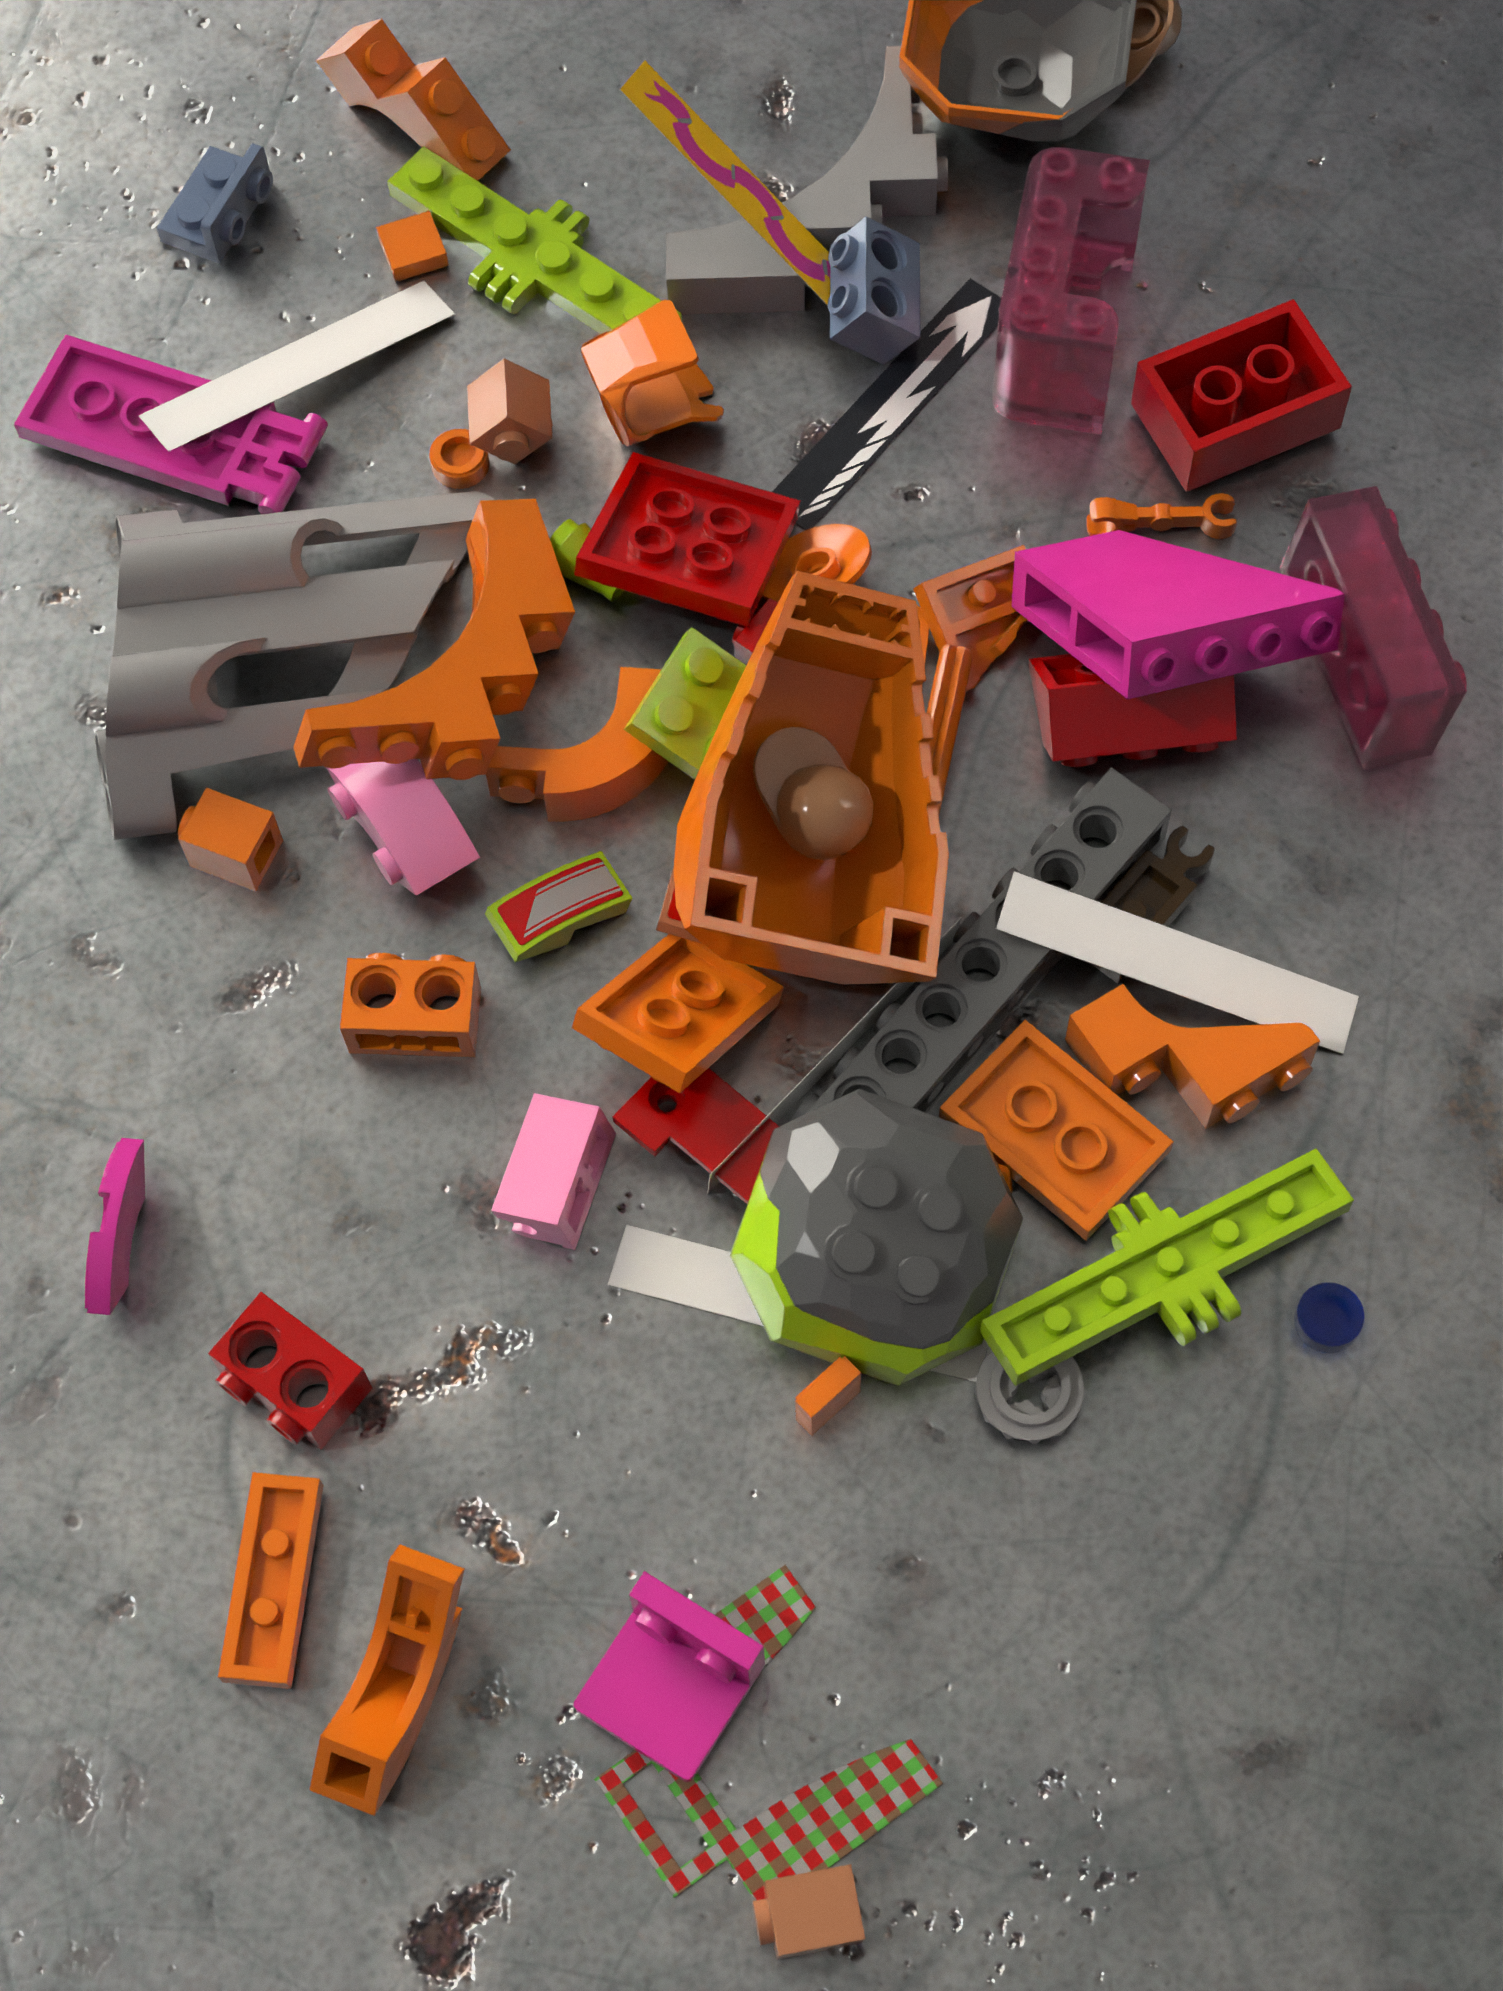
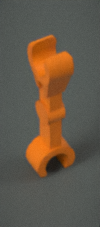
(1112, 515)

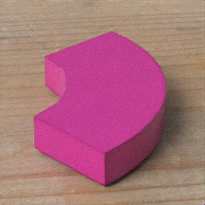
(111, 1247)

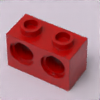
(299, 1361)

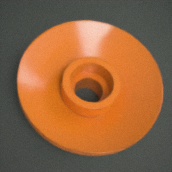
(825, 551)

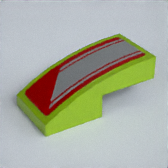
(552, 906)

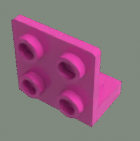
(671, 1679)

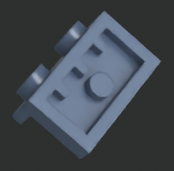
(217, 202)

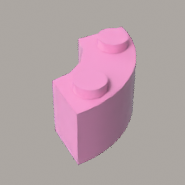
(406, 819)

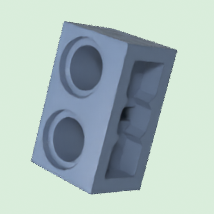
(874, 290)

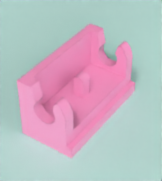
(554, 1170)

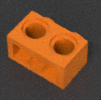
(408, 1022)

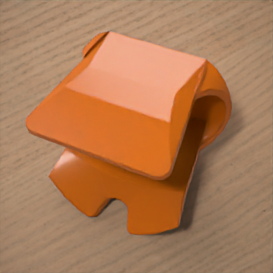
(649, 375)

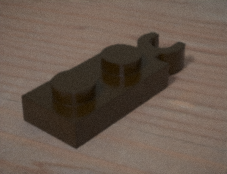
(1157, 886)

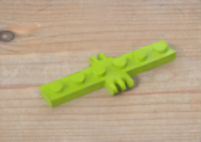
(520, 249)
(1166, 1267)

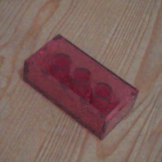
(1391, 656)

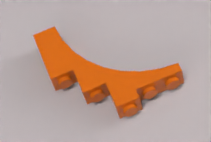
(487, 672)

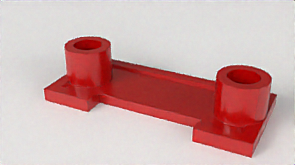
(705, 1125)

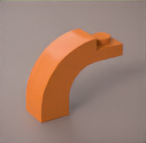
(588, 776)
(395, 1685)

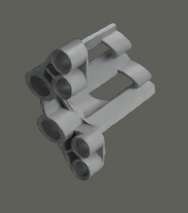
(240, 589)

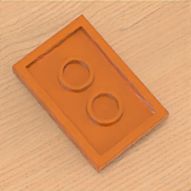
(677, 1010)
(1057, 1129)

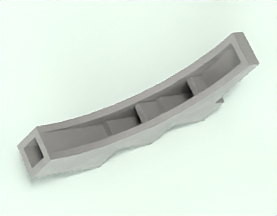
(882, 175)

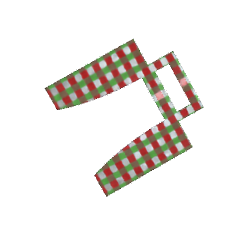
(807, 1827)

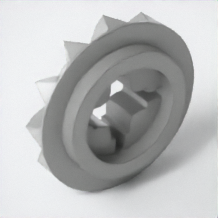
(1024, 1420)

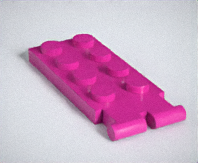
(92, 408)

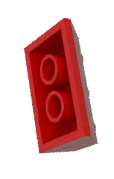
(1090, 719)

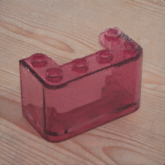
(1071, 229)

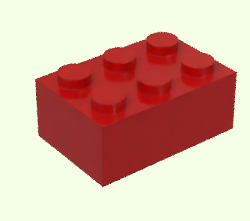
(1240, 395)

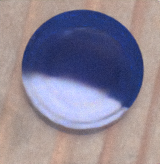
(1329, 1317)

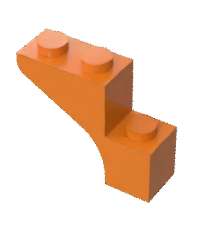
(421, 99)
(1211, 1067)

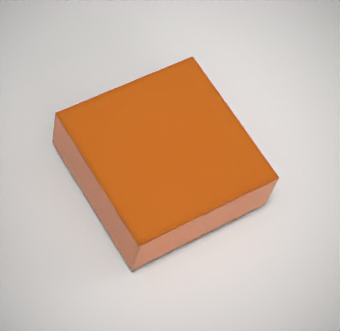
(412, 246)
(827, 1395)

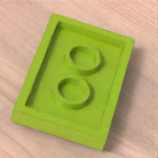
(687, 702)

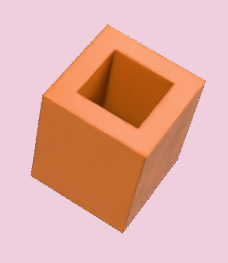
(229, 838)

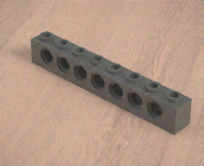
(1110, 811)

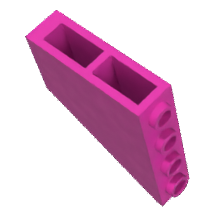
(1168, 614)

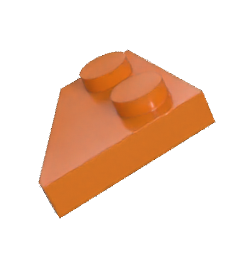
(974, 609)

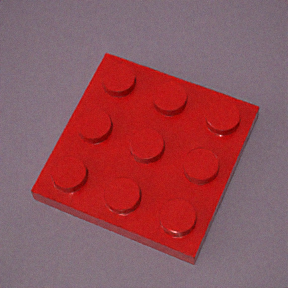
(688, 539)

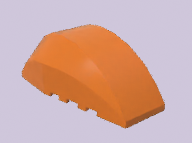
(853, 673)

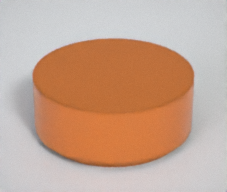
(456, 461)

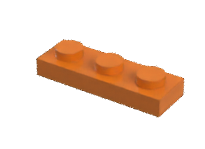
(271, 1581)

